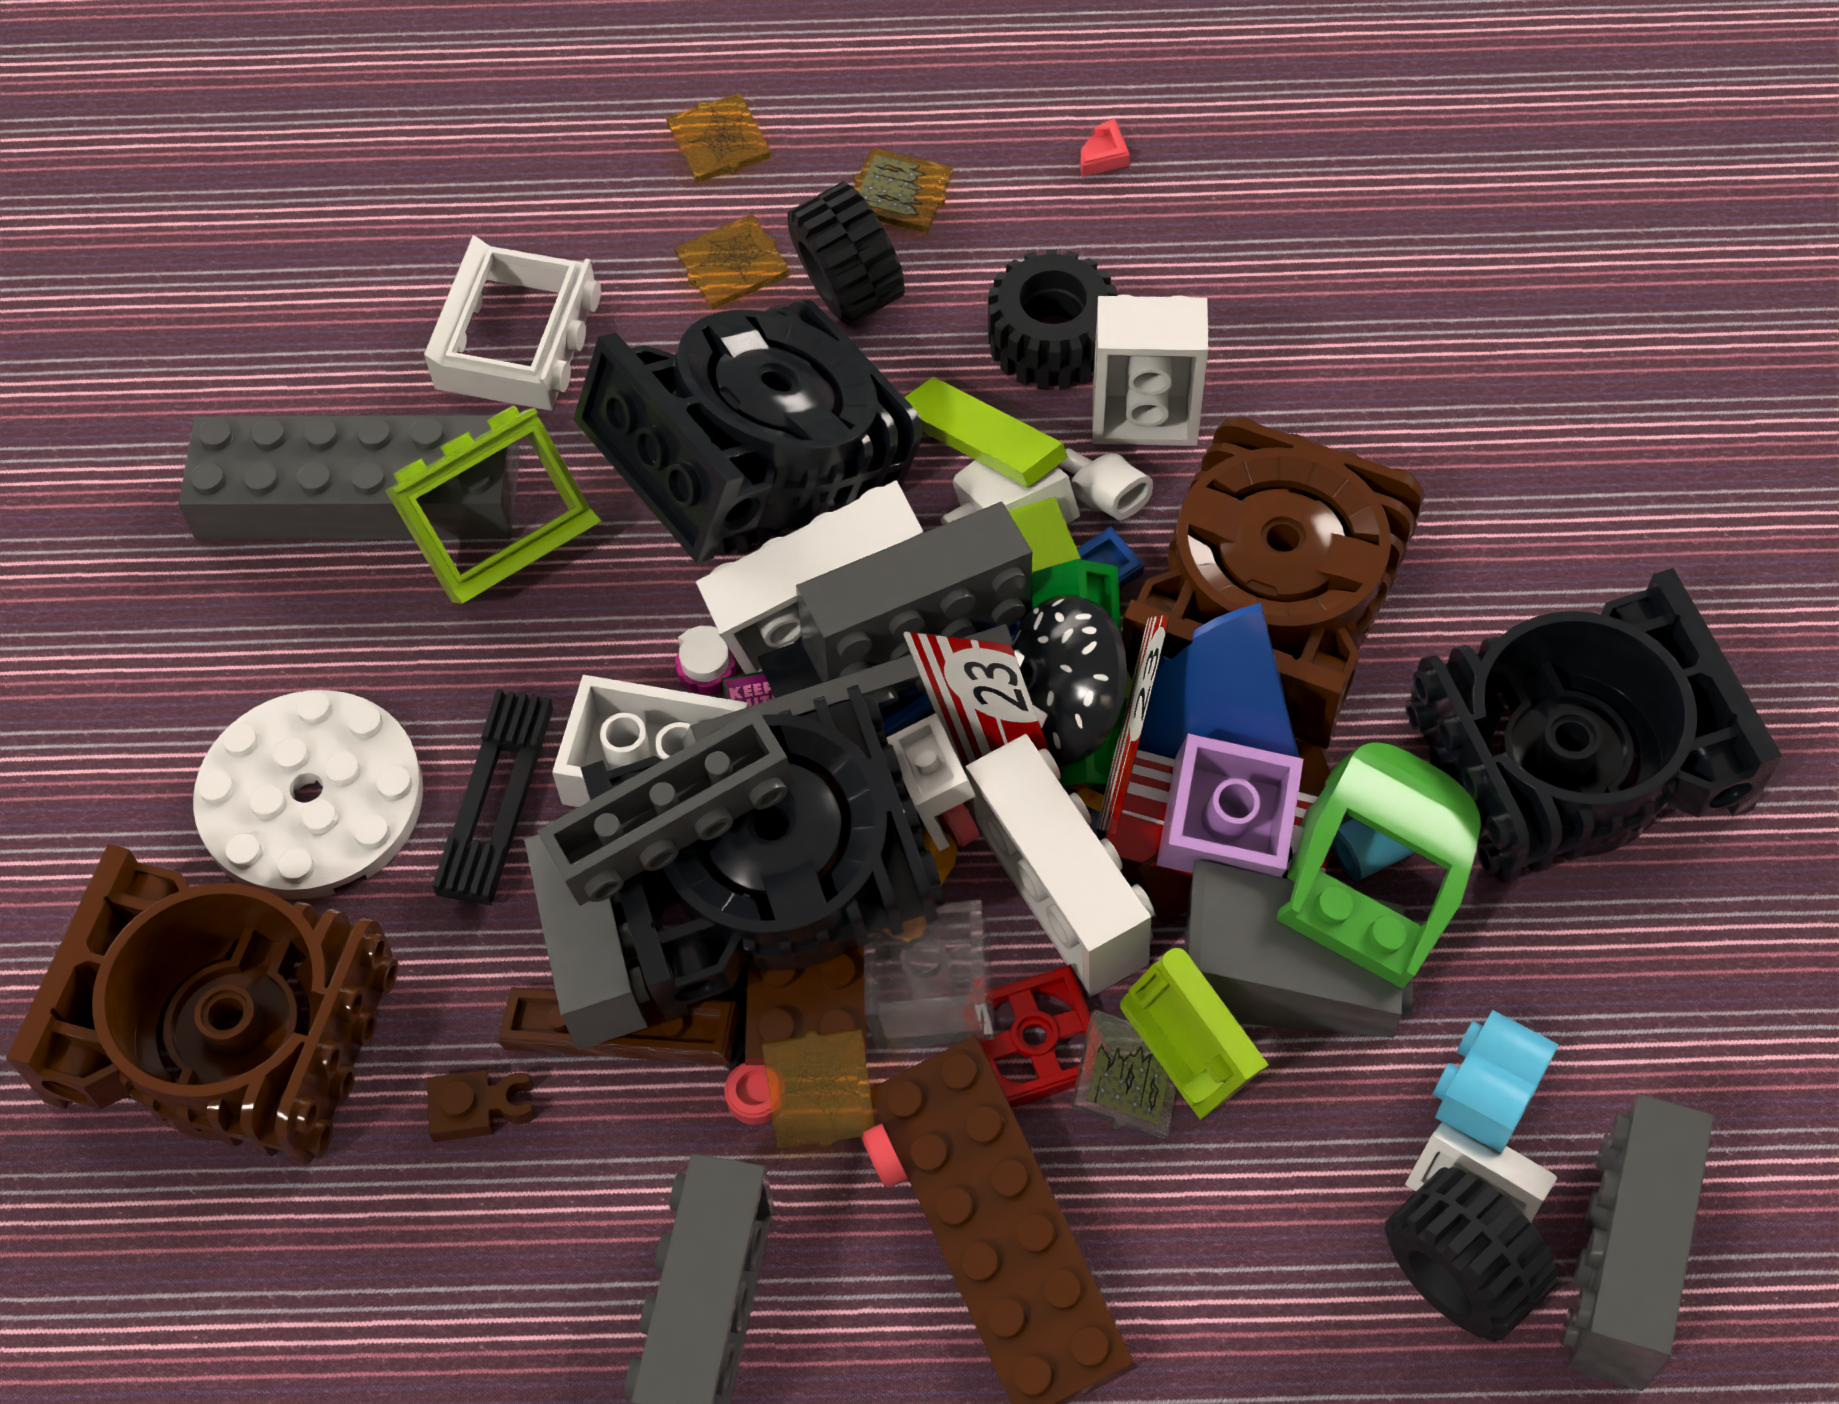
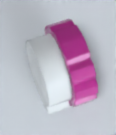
(704, 660)

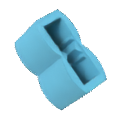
(1494, 1080)

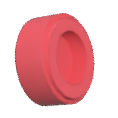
(959, 825)
(748, 1094)
(883, 1156)

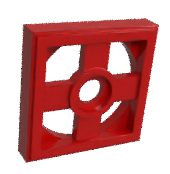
(1051, 1079)

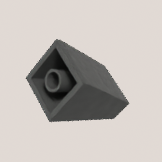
(1274, 972)

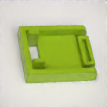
(1191, 1032)

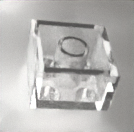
(931, 980)

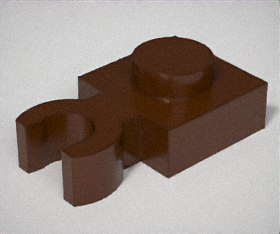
(467, 1103)

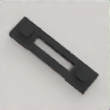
(472, 869)

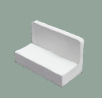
(931, 772)
(1510, 1172)

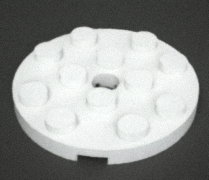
(309, 848)

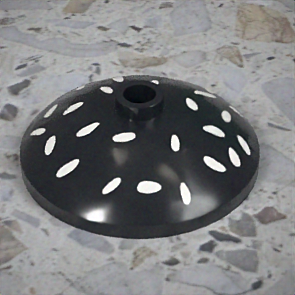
(1073, 673)

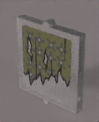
(1123, 1079)

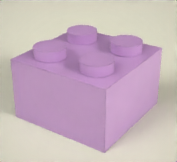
(1230, 807)

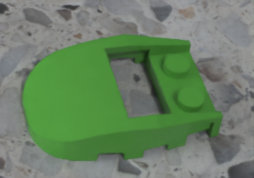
(1409, 805)

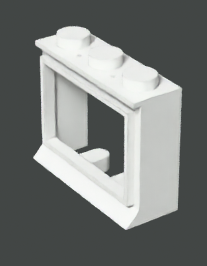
(565, 331)

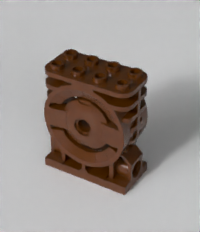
(1342, 534)
(163, 949)

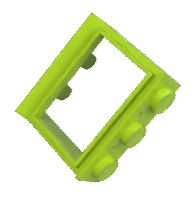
(459, 456)

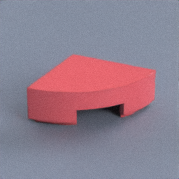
(1104, 150)

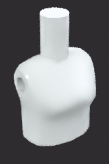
(1108, 484)

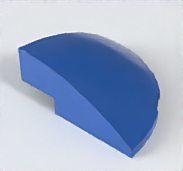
(1221, 690)

